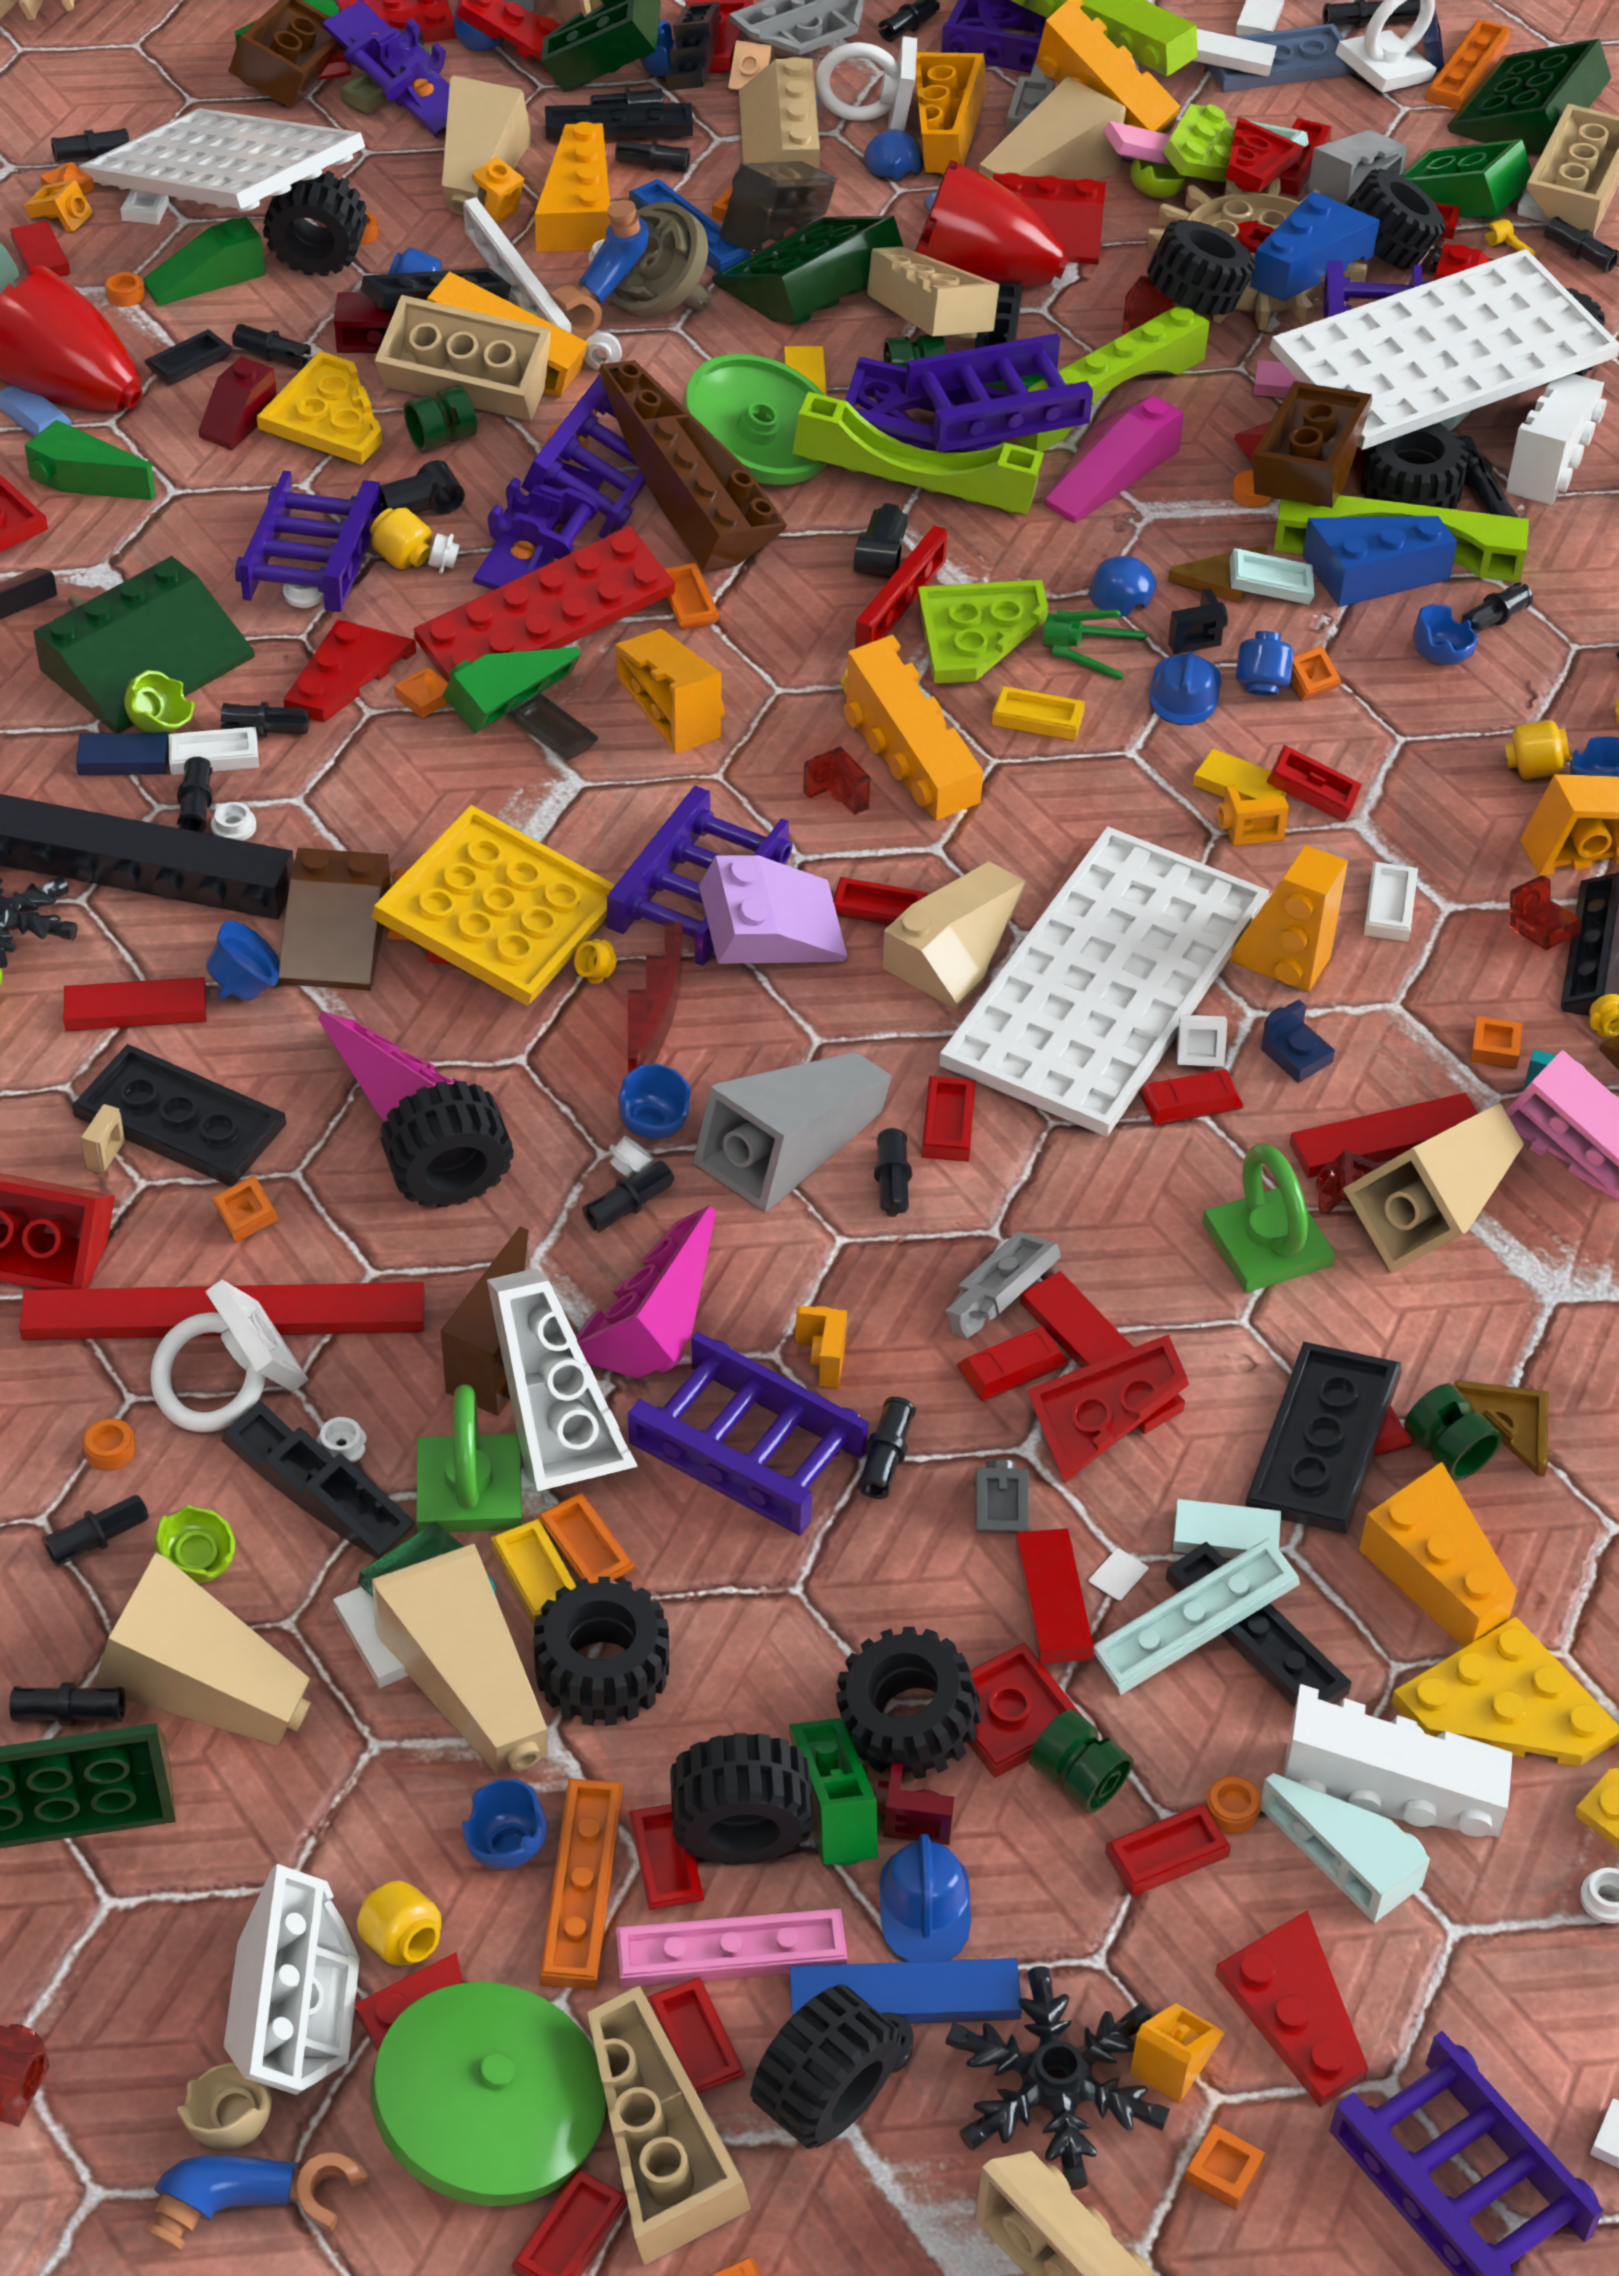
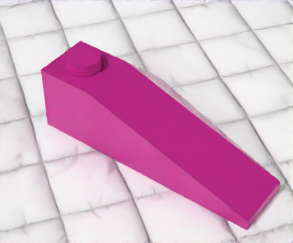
(378, 1064)

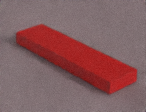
(902, 588)
(1379, 1134)
(1084, 1332)

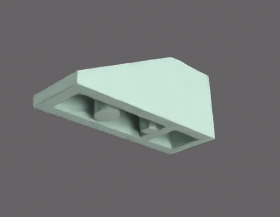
(1352, 1846)

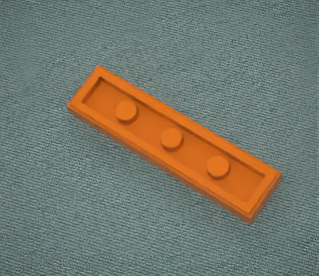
(1468, 64)
(581, 1884)

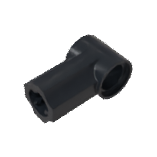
(430, 488)
(881, 546)

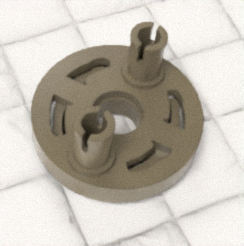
(672, 262)

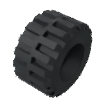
(1406, 215)
(309, 245)
(1201, 267)
(1417, 468)
(446, 1144)
(899, 1665)
(604, 1686)
(741, 1799)
(826, 2066)

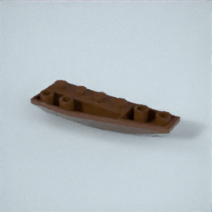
(690, 473)

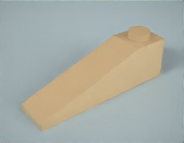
(953, 934)

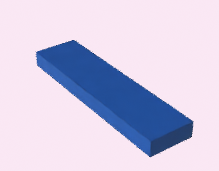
(720, 252)
(920, 1989)

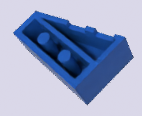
(1299, 248)
(1378, 555)

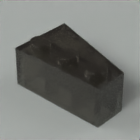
(773, 199)

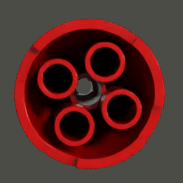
(990, 231)
(63, 347)

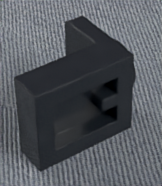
(1198, 626)

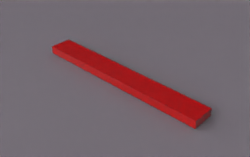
(158, 1309)

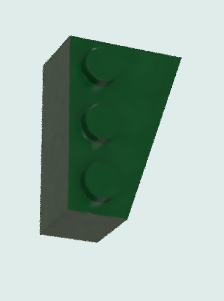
(601, 41)

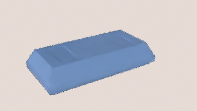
(30, 410)

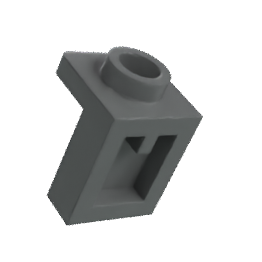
(1001, 1498)

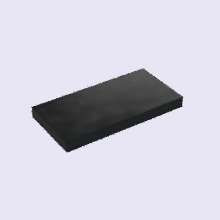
(182, 1115)
(1324, 1436)

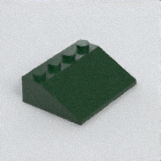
(1530, 92)
(810, 267)
(149, 622)
(84, 1785)

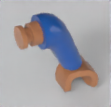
(618, 254)
(215, 2182)

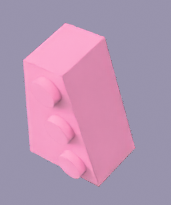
(1572, 1119)

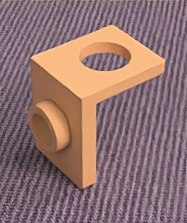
(748, 61)

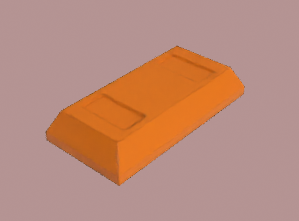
(691, 600)
(585, 1540)

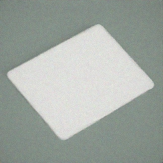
(1118, 1574)

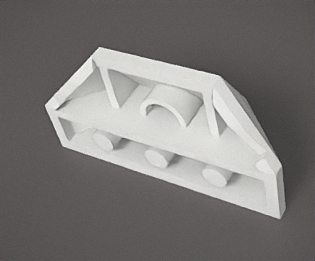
(292, 1986)

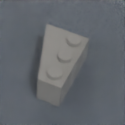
(1345, 163)

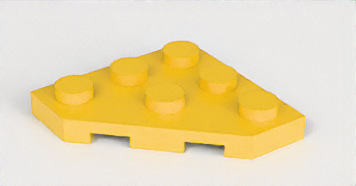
(325, 410)
(1509, 1697)

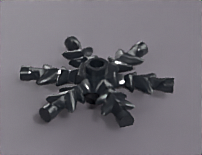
(37, 924)
(1056, 2077)

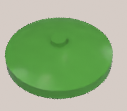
(754, 413)
(487, 2094)

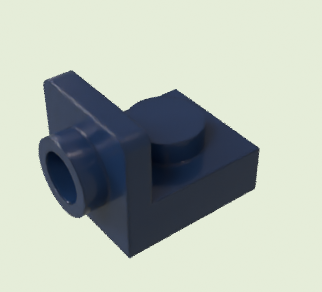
(1293, 1043)

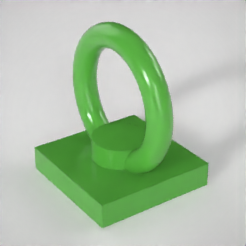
(1268, 1232)
(469, 1478)

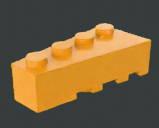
(1080, 50)
(949, 105)
(576, 192)
(565, 349)
(909, 730)
(1574, 823)

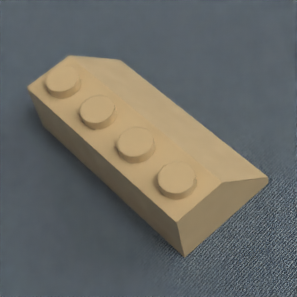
(780, 114)
(1578, 168)
(447, 346)
(1044, 2225)

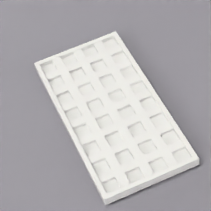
(223, 158)
(1449, 345)
(1104, 981)

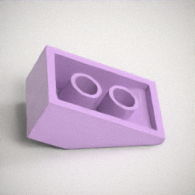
(769, 913)

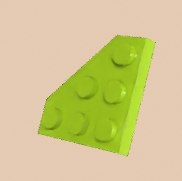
(1201, 143)
(977, 624)

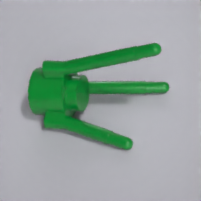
(1066, 630)

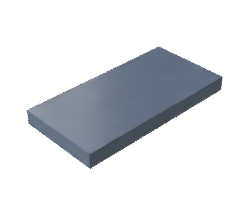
(1299, 57)

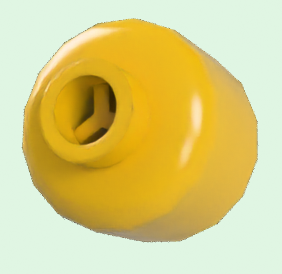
(401, 538)
(1538, 750)
(399, 1923)

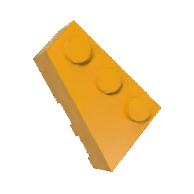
(672, 688)
(1297, 921)
(1440, 1557)

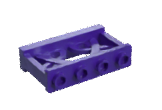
(977, 29)
(887, 385)

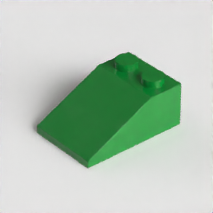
(1473, 176)

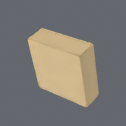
(103, 1139)

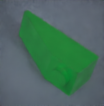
(211, 261)
(86, 465)
(503, 681)
(840, 1793)

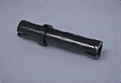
(1360, 12)
(1483, 483)

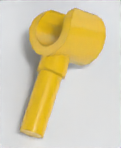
(1504, 232)

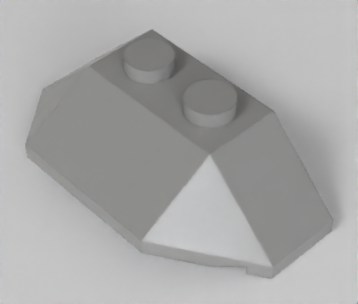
(799, 25)

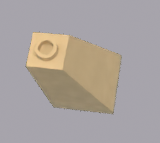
(481, 124)
(1061, 137)
(1435, 1187)
(460, 1653)
(200, 1660)

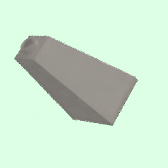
(783, 1124)

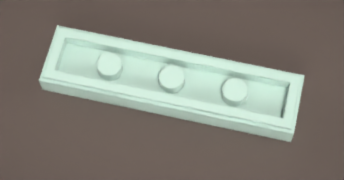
(1195, 1615)

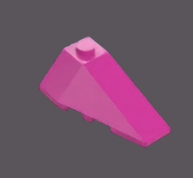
(1116, 456)
(654, 1305)

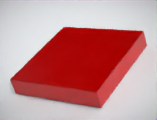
(1015, 1706)

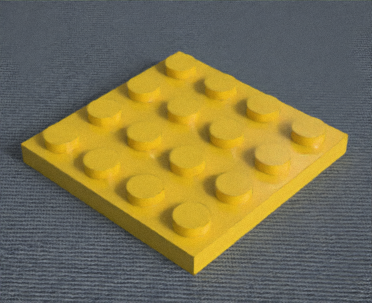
(496, 904)

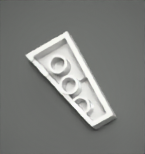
(1555, 438)
(554, 1396)
(1397, 1767)

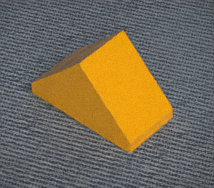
(1173, 2050)

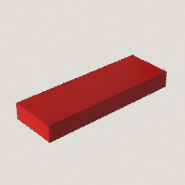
(1296, 176)
(134, 1003)
(1054, 1596)

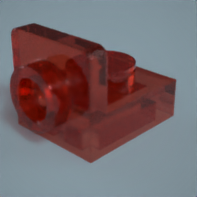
(841, 776)
(1539, 917)
(1339, 1174)

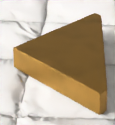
(1210, 573)
(1517, 1415)

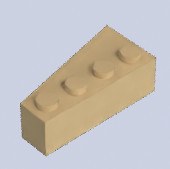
(932, 293)
(666, 2144)

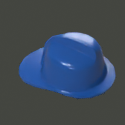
(1185, 689)
(242, 962)
(925, 1902)

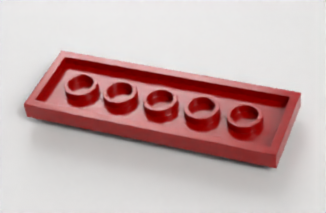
(550, 603)

